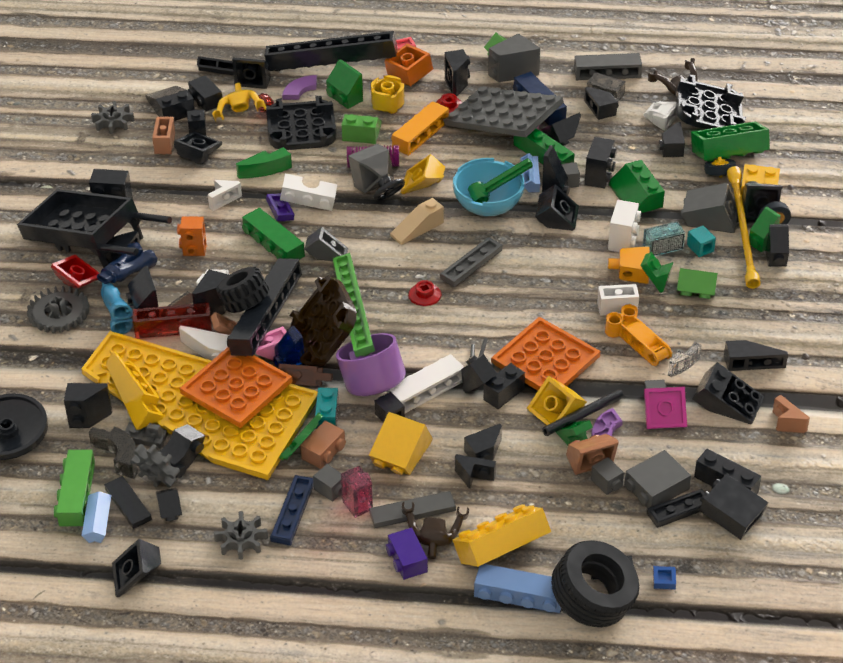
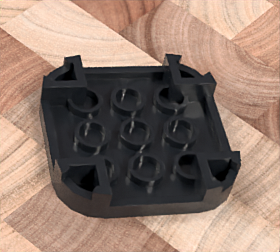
(708, 105)
(301, 124)

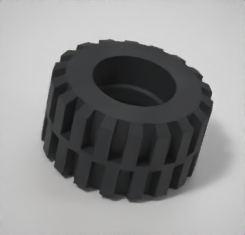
(242, 289)

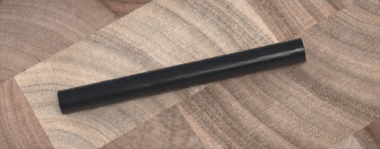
(582, 412)

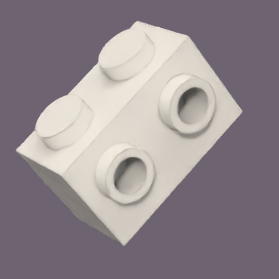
(616, 298)

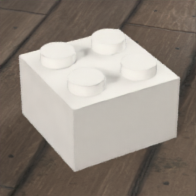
(624, 226)

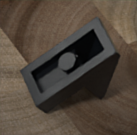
(472, 467)

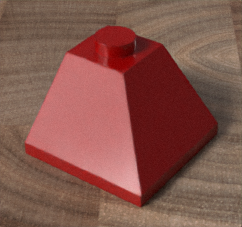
(74, 271)

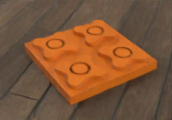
(546, 351)
(236, 386)

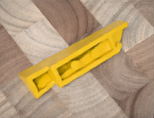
(135, 391)

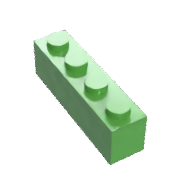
(75, 487)

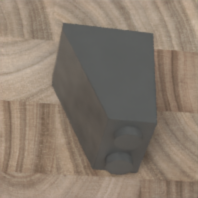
(513, 58)
(711, 207)

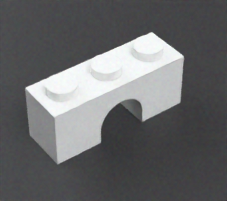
(319, 197)

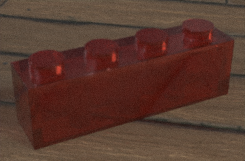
(167, 319)

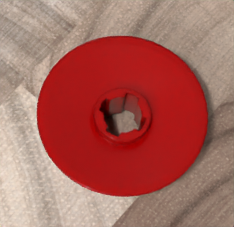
(450, 101)
(424, 293)

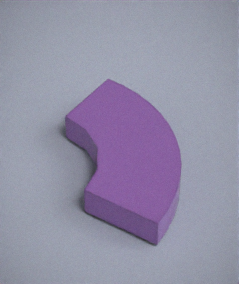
(299, 86)
(607, 423)

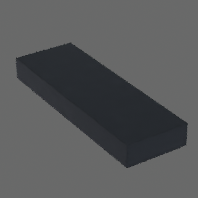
(128, 502)
(676, 508)

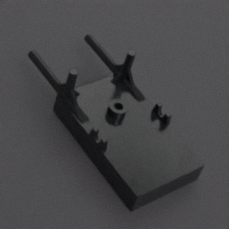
(85, 222)

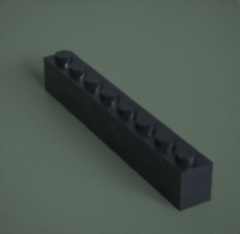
(330, 50)
(257, 320)

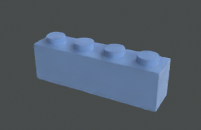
(515, 588)

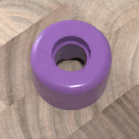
(373, 372)

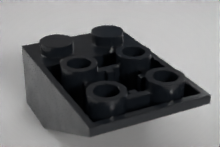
(728, 395)

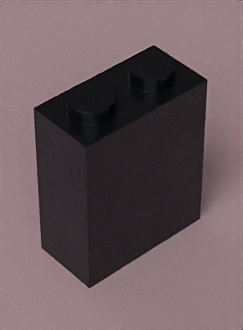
(732, 506)

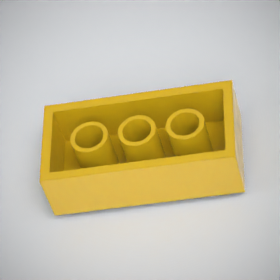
(501, 535)

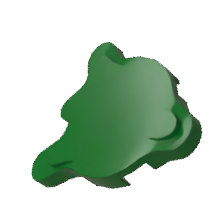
(303, 435)

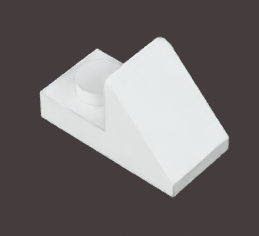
(224, 193)

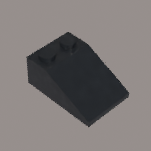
(171, 102)

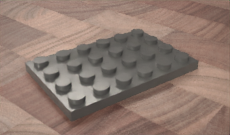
(503, 111)

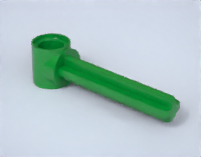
(480, 192)

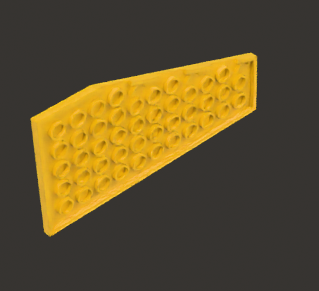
(246, 449)

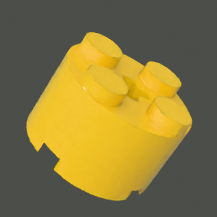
(387, 94)

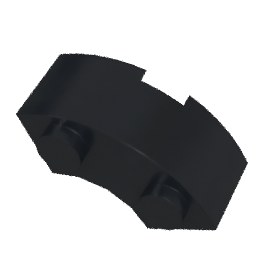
(184, 447)

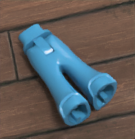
(118, 308)

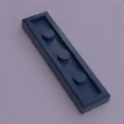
(292, 510)

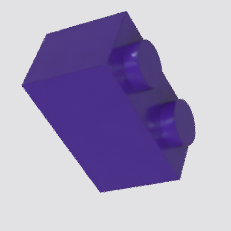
(407, 553)

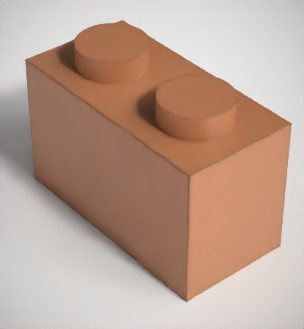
(164, 135)
(323, 444)

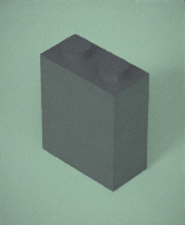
(657, 479)

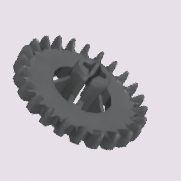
(54, 304)

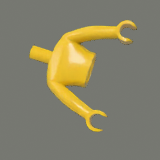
(239, 101)

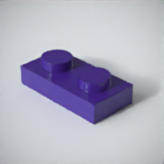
(281, 209)

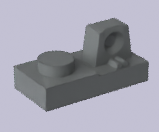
(148, 435)

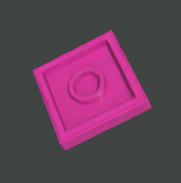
(665, 407)

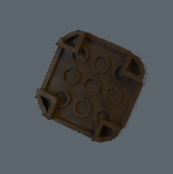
(324, 321)

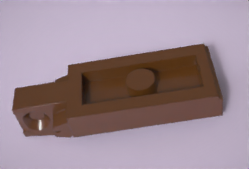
(306, 374)

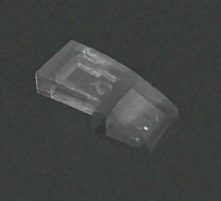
(684, 361)

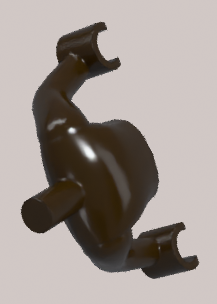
(673, 83)
(434, 531)

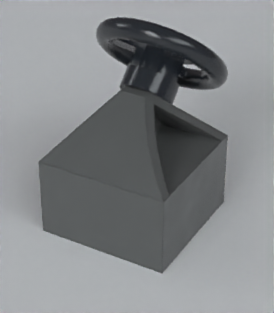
(373, 169)

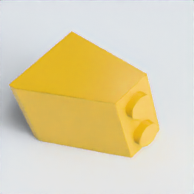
(400, 444)

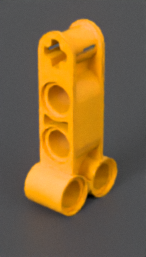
(637, 334)

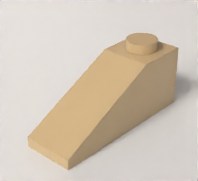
(419, 221)

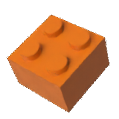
(409, 64)

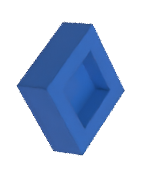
(664, 577)

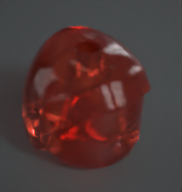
(267, 100)

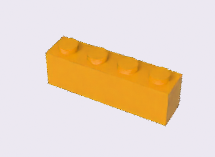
(420, 128)

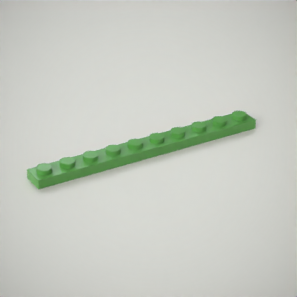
(360, 334)

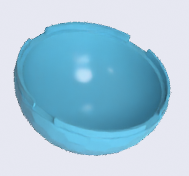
(482, 171)

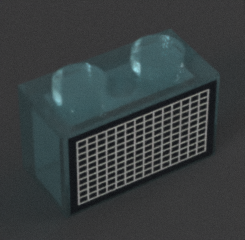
(664, 238)

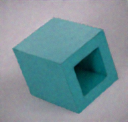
(701, 241)

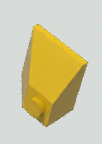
(423, 174)
(554, 401)

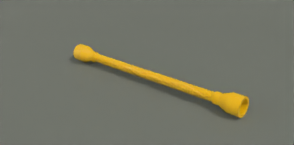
(752, 277)

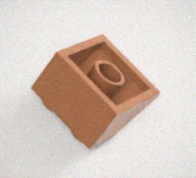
(588, 452)

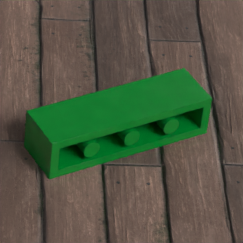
(537, 144)
(272, 235)

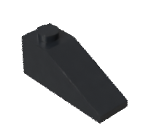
(554, 172)
(753, 356)

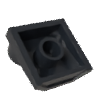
(196, 147)
(758, 195)

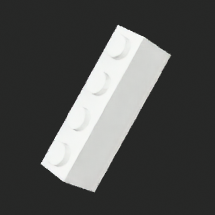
(428, 382)

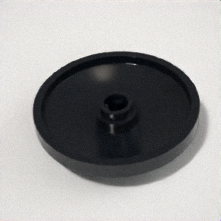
(21, 425)

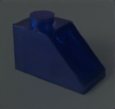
(289, 348)

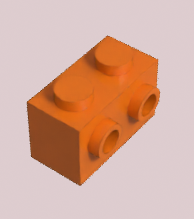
(193, 236)

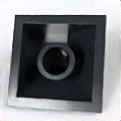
(251, 72)
(563, 130)
(134, 565)

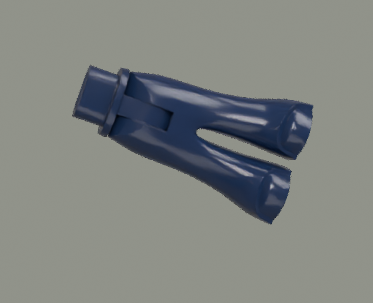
(127, 264)

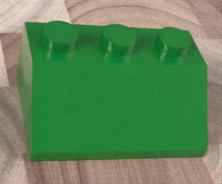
(638, 185)

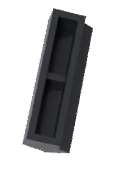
(215, 65)

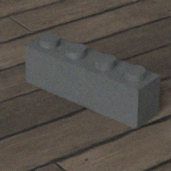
(613, 65)

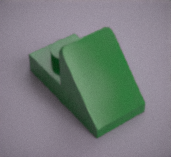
(658, 274)
(575, 431)

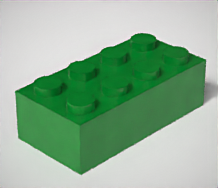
(730, 141)

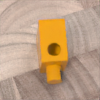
(629, 264)

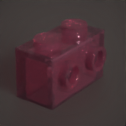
(357, 491)

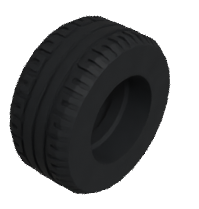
(580, 599)

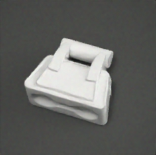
(662, 114)

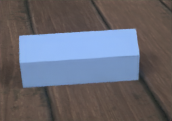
(532, 176)
(96, 517)

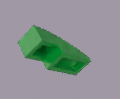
(264, 164)

